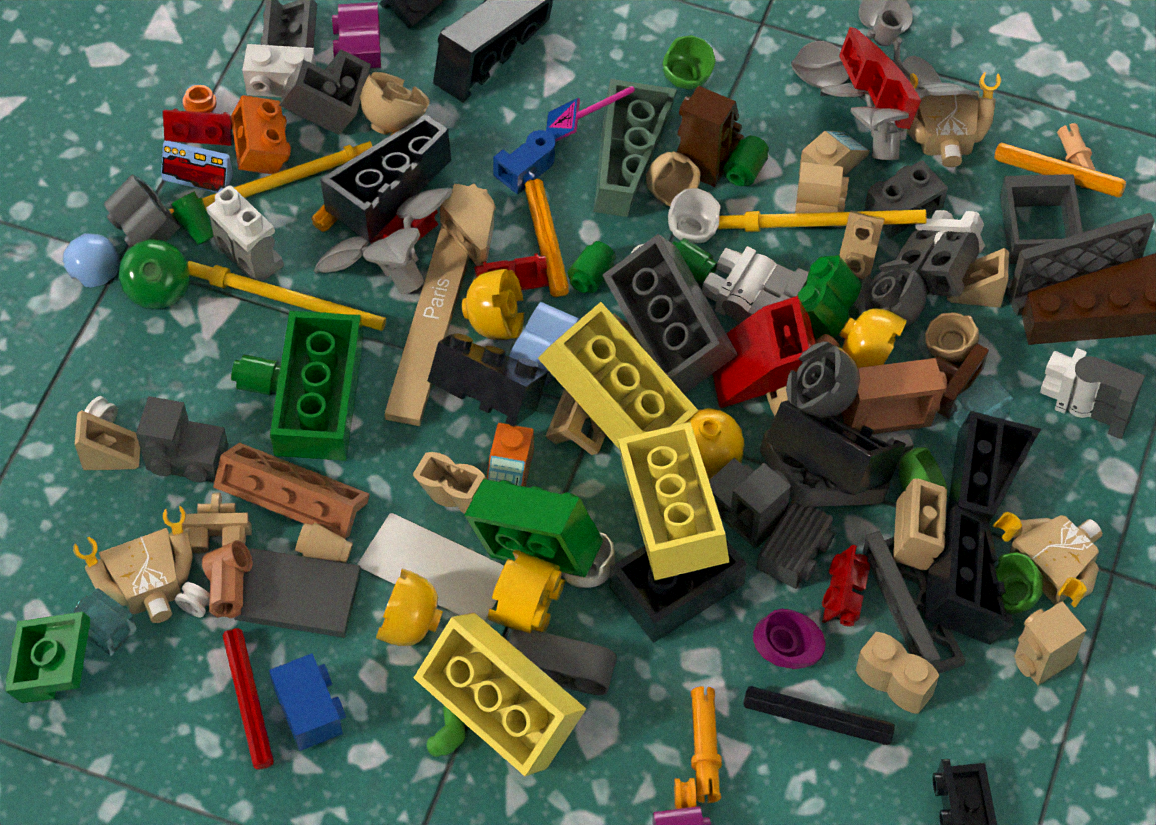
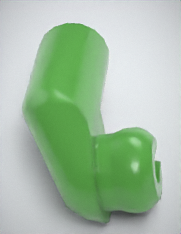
(448, 737)

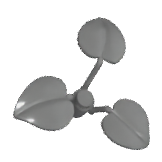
(820, 62)
(884, 133)
(393, 253)

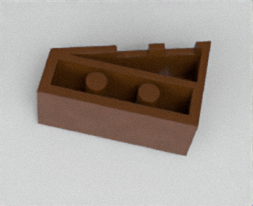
(708, 132)

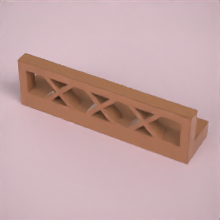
(289, 489)

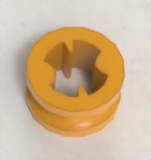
(684, 793)

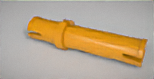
(706, 759)

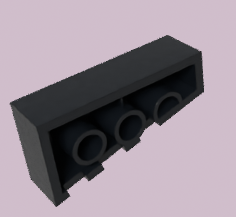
(482, 39)
(381, 179)

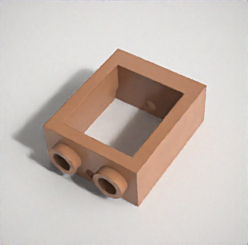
(897, 396)

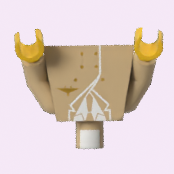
(953, 122)
(1059, 551)
(145, 570)

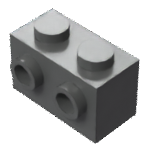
(910, 189)

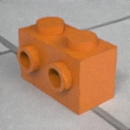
(260, 135)

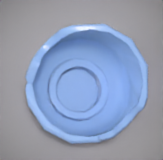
(91, 260)

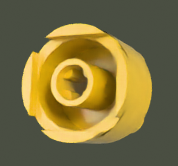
(526, 593)

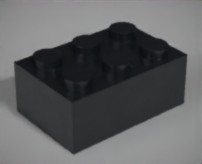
(672, 601)

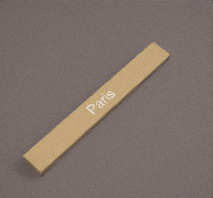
(428, 327)

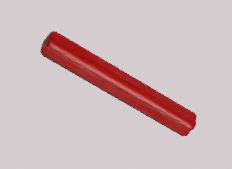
(248, 699)

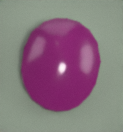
(789, 639)

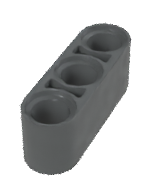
(568, 661)

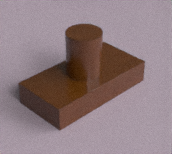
(960, 377)

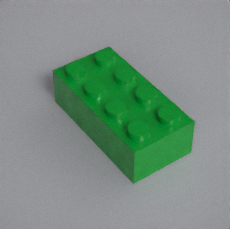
(317, 385)

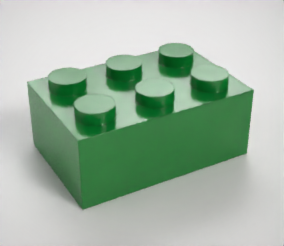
(536, 523)

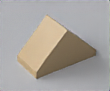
(985, 280)
(105, 444)

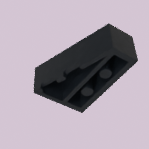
(987, 461)

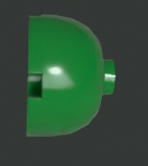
(154, 274)

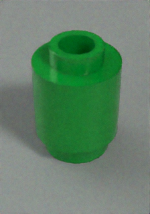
(746, 161)
(697, 259)
(589, 267)
(256, 374)

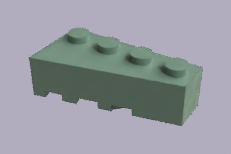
(628, 143)

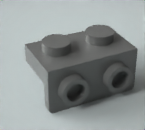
(289, 23)

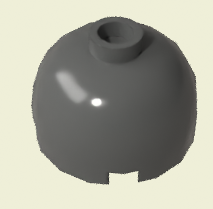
(895, 289)
(824, 381)

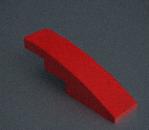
(876, 73)

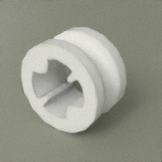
(102, 409)
(193, 599)

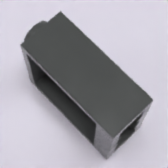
(1053, 191)

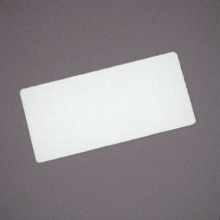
(458, 574)

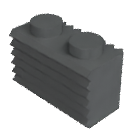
(795, 543)

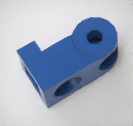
(526, 161)

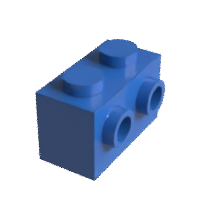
(307, 702)

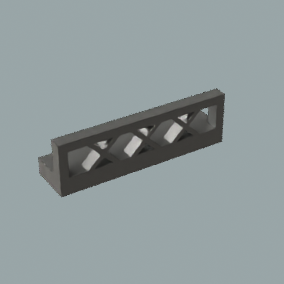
(904, 607)

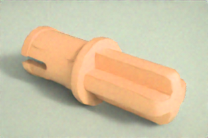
(1075, 147)

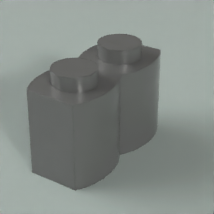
(140, 212)

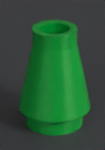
(193, 217)

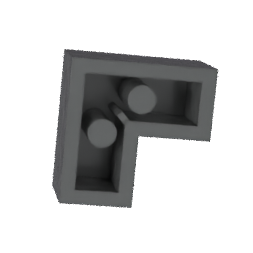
(327, 95)
(178, 445)
(750, 499)

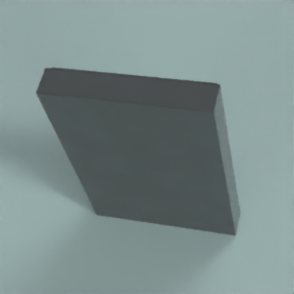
(299, 593)

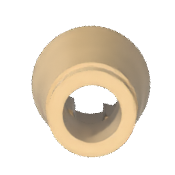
(323, 544)

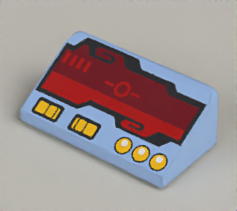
(195, 167)

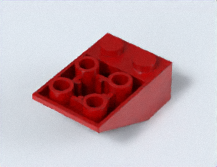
(766, 351)

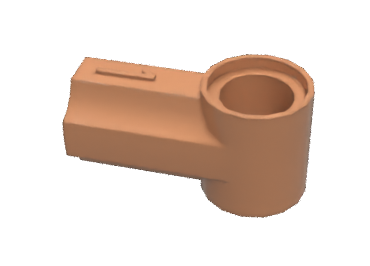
(226, 571)

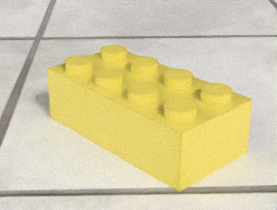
(615, 378)
(673, 501)
(499, 693)

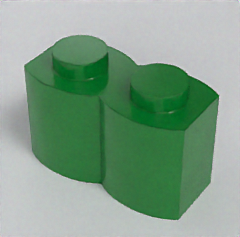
(829, 294)

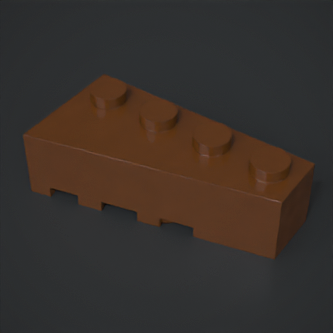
(1095, 305)

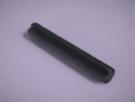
(819, 715)

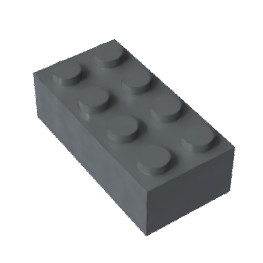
(670, 313)

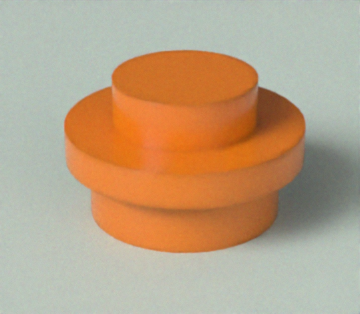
(199, 99)

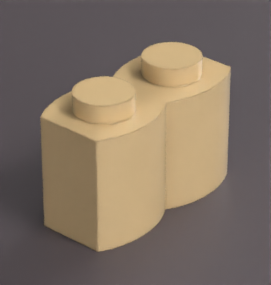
(821, 189)
(448, 482)
(904, 676)

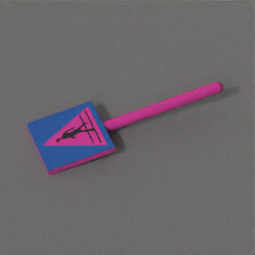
(564, 119)

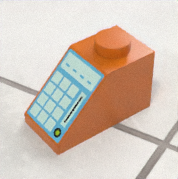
(511, 454)

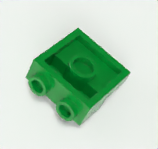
(47, 656)

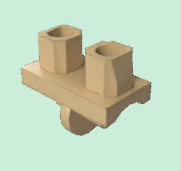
(861, 242)
(216, 520)

